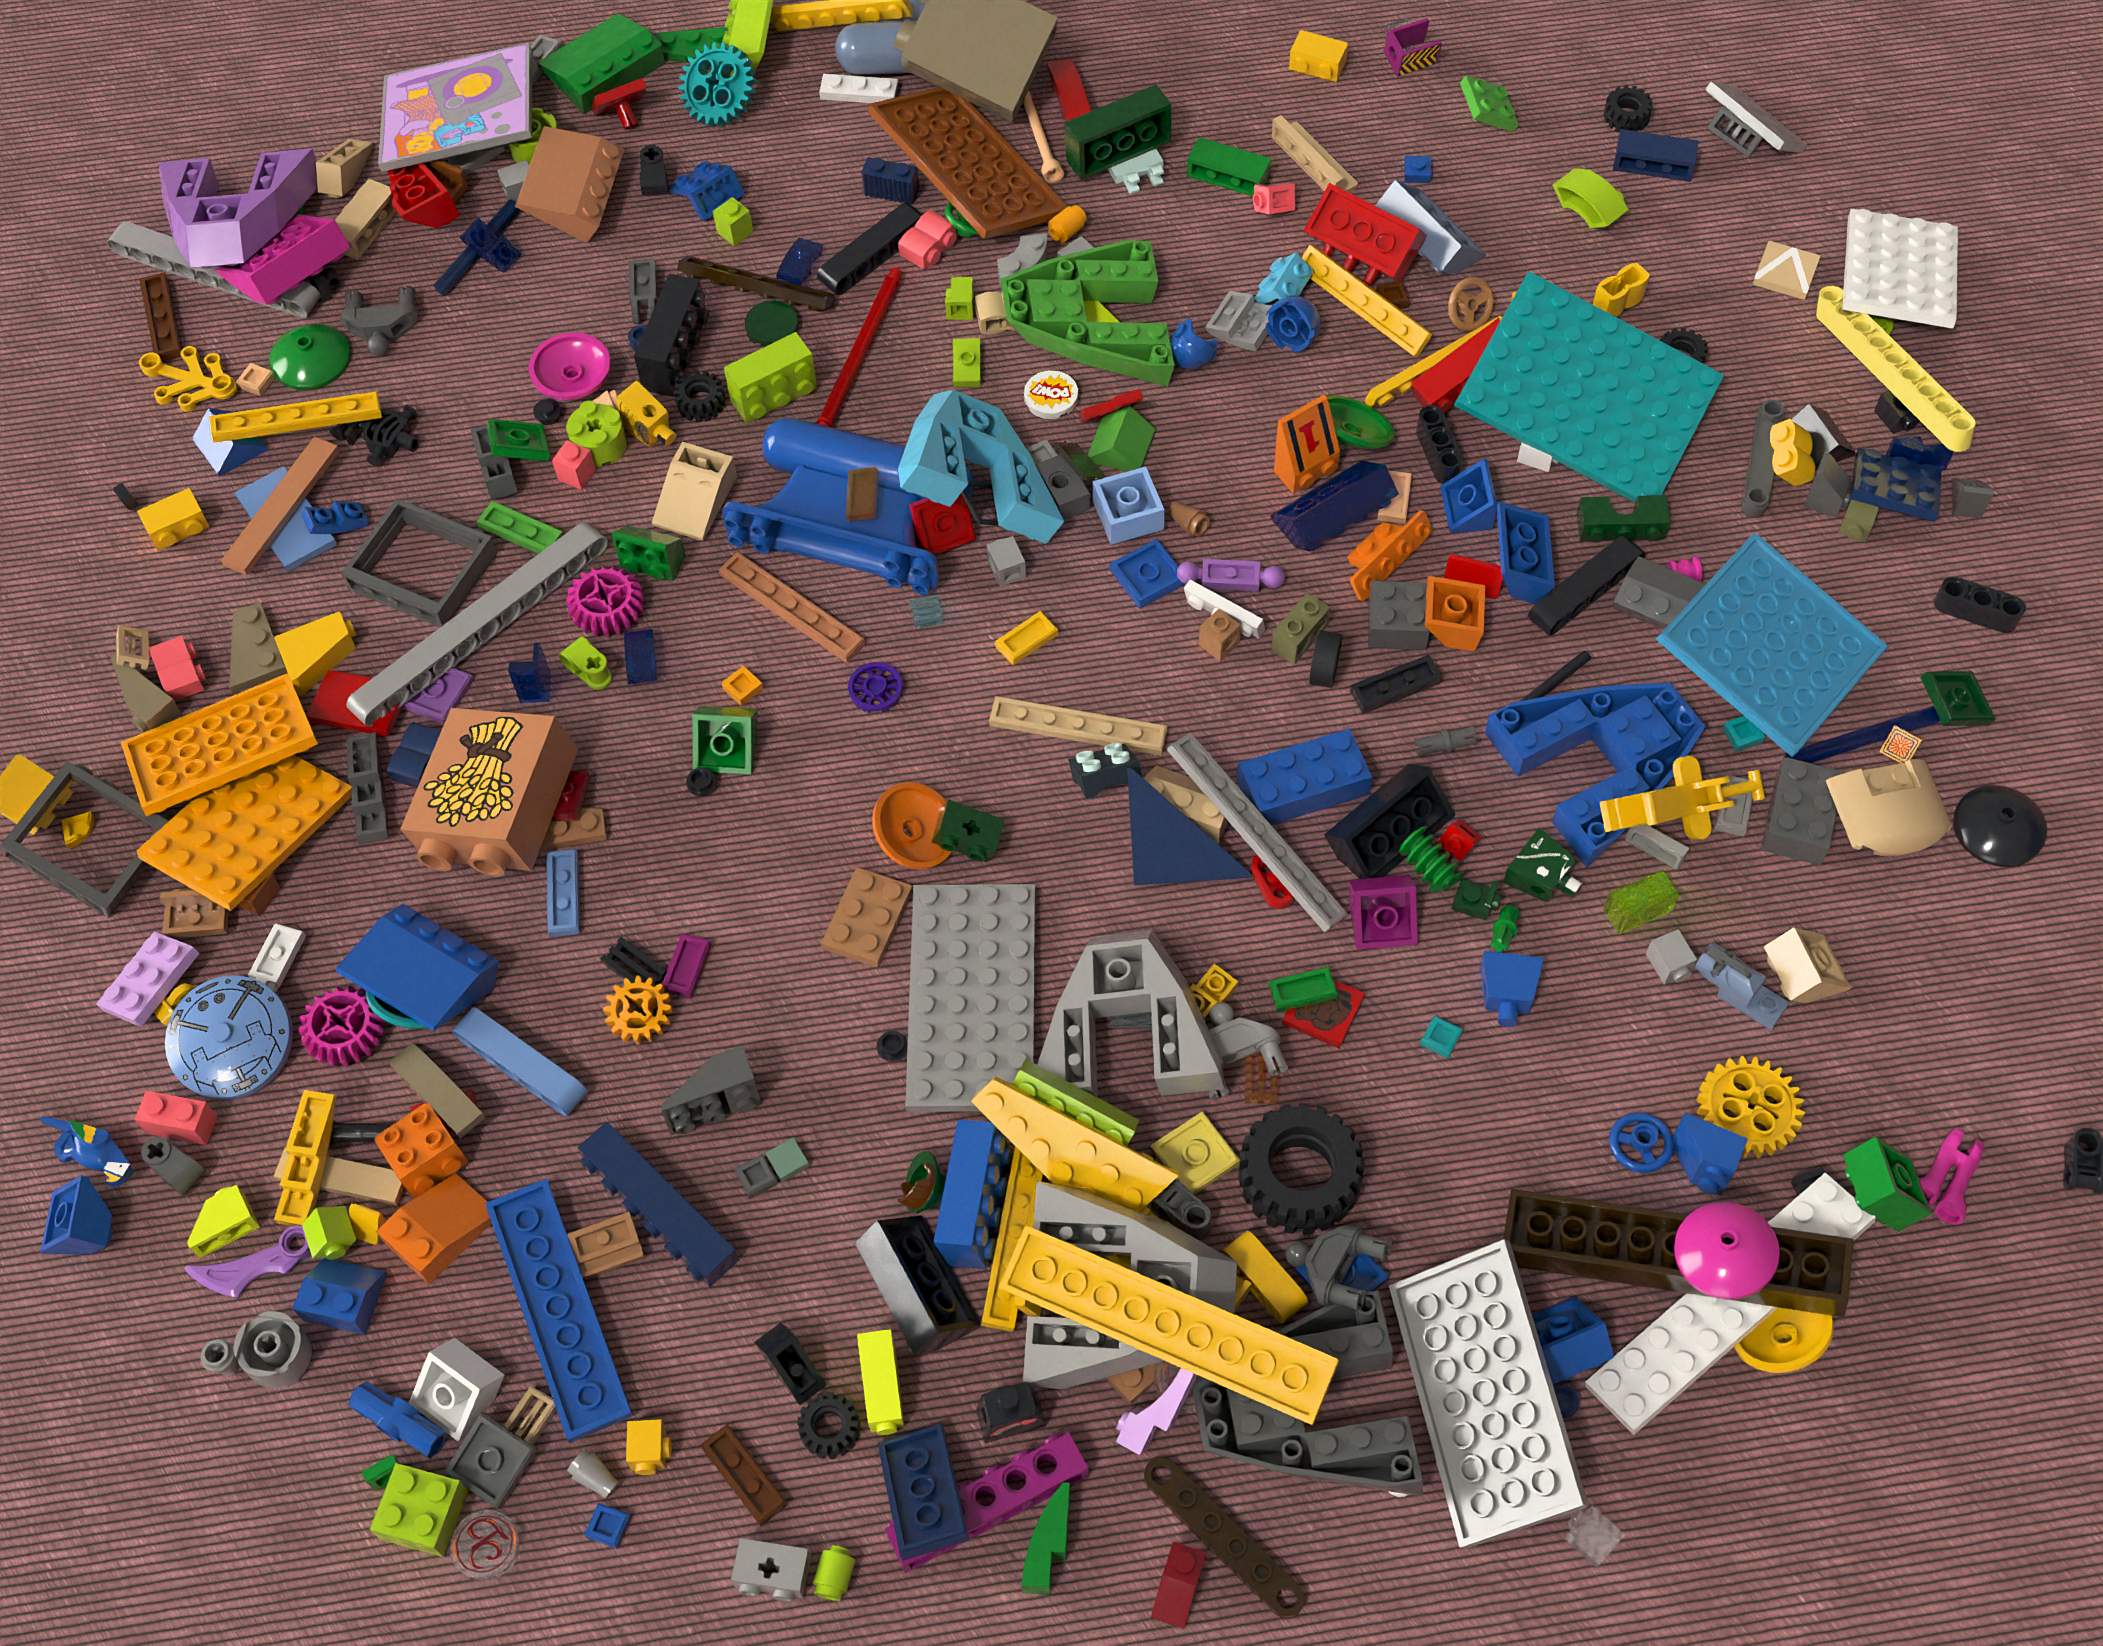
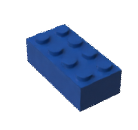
(1305, 777)
(973, 1195)

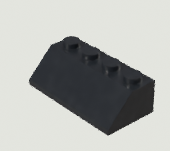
(1376, 829)
(917, 1283)

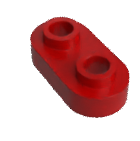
(1270, 885)

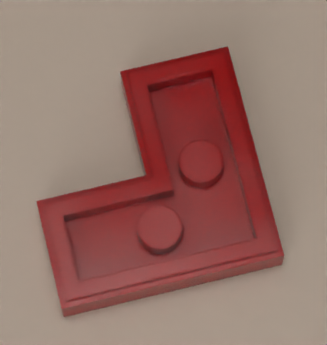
(1118, 402)

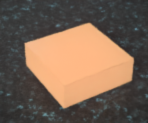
(255, 379)

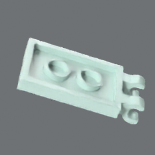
(1130, 170)

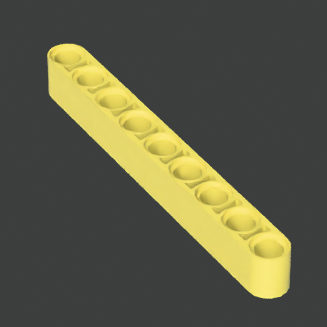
(1897, 371)

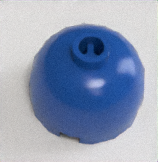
(1293, 323)

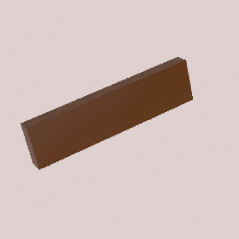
(161, 316)

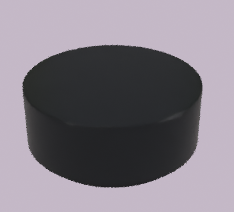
(125, 496)

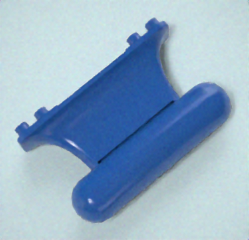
(811, 507)

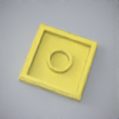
(1196, 1152)

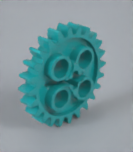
(717, 84)

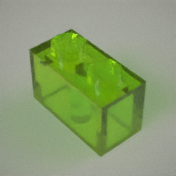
(1641, 902)

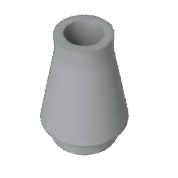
(219, 1357)
(593, 1474)

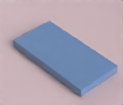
(294, 542)

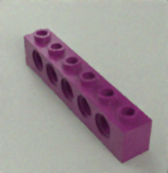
(1008, 1502)

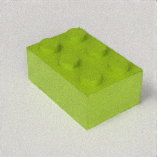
(771, 377)

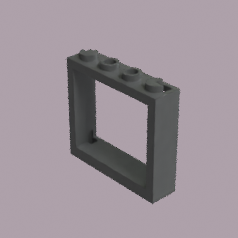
(400, 513)
(56, 876)

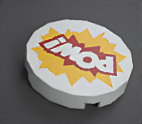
(1051, 394)

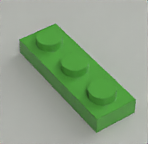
(518, 528)

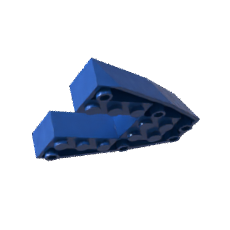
(1633, 726)

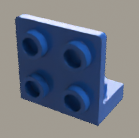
(708, 187)

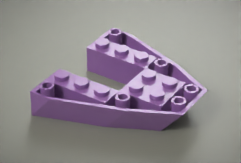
(234, 226)

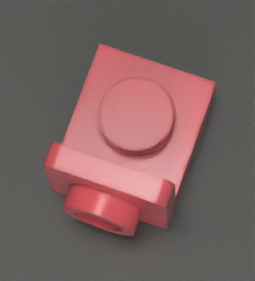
(1274, 198)

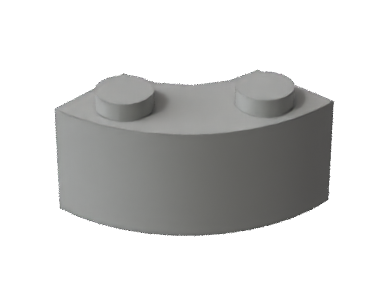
(1030, 252)

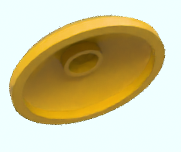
(1807, 1335)

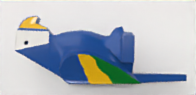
(91, 1149)

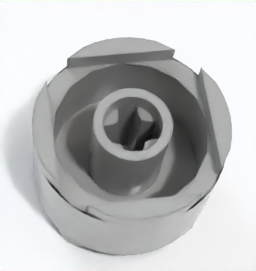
(273, 1350)

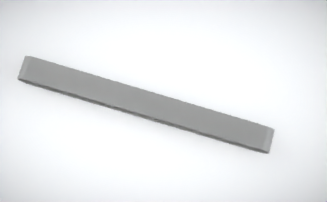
(477, 623)

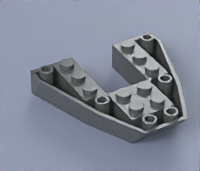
(1358, 1455)

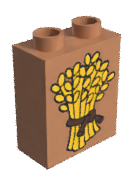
(489, 791)

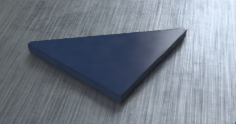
(1170, 845)

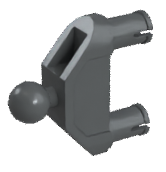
(380, 323)
(1331, 1260)

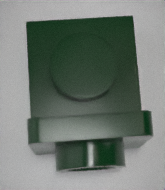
(1476, 899)

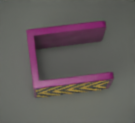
(1415, 58)

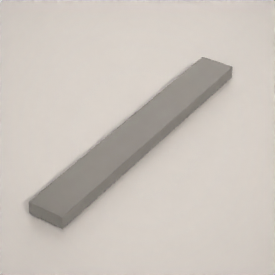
(1257, 832)

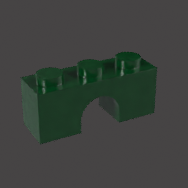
(1601, 523)

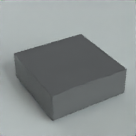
(756, 1176)

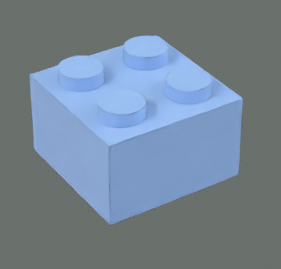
(1128, 505)

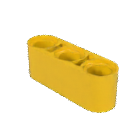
(1268, 1278)

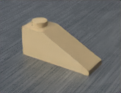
(341, 167)

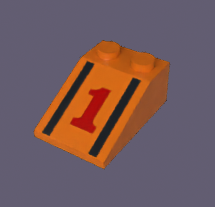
(1306, 445)

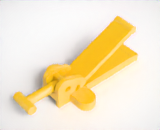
(1687, 800)

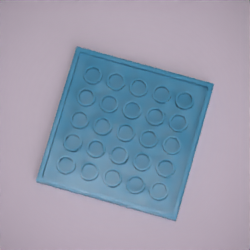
(1772, 644)

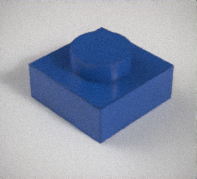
(1417, 169)

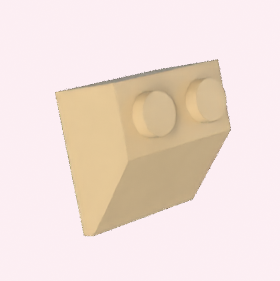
(1806, 966)

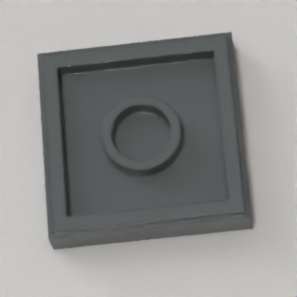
(490, 1460)

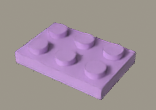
(147, 979)

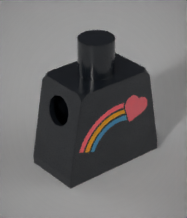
(1009, 1412)

